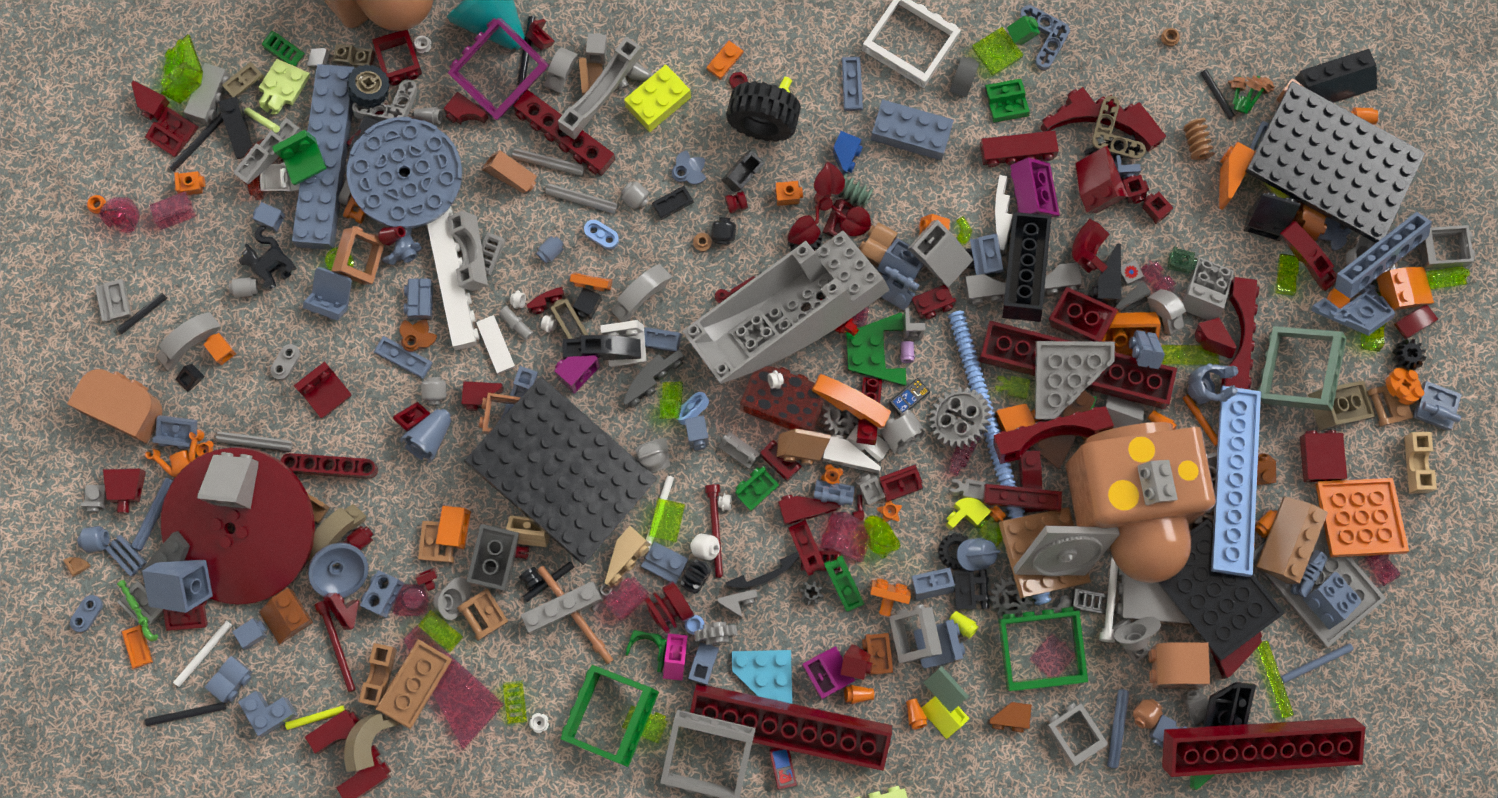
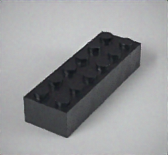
(1027, 267)

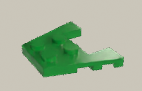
(867, 350)

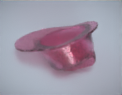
(411, 601)

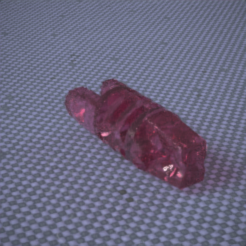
(961, 457)

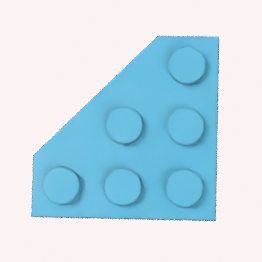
(765, 672)

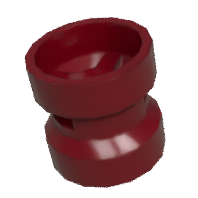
(731, 202)

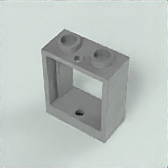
(1465, 238)
(929, 632)
(1088, 751)

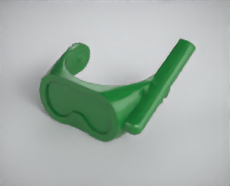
(656, 638)

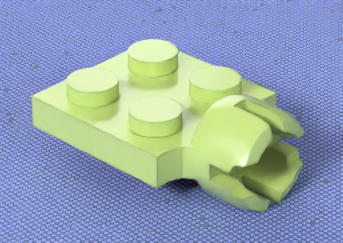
(281, 86)

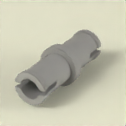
(515, 323)

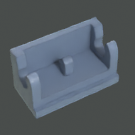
(933, 584)

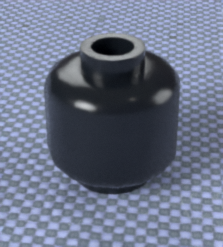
(723, 231)

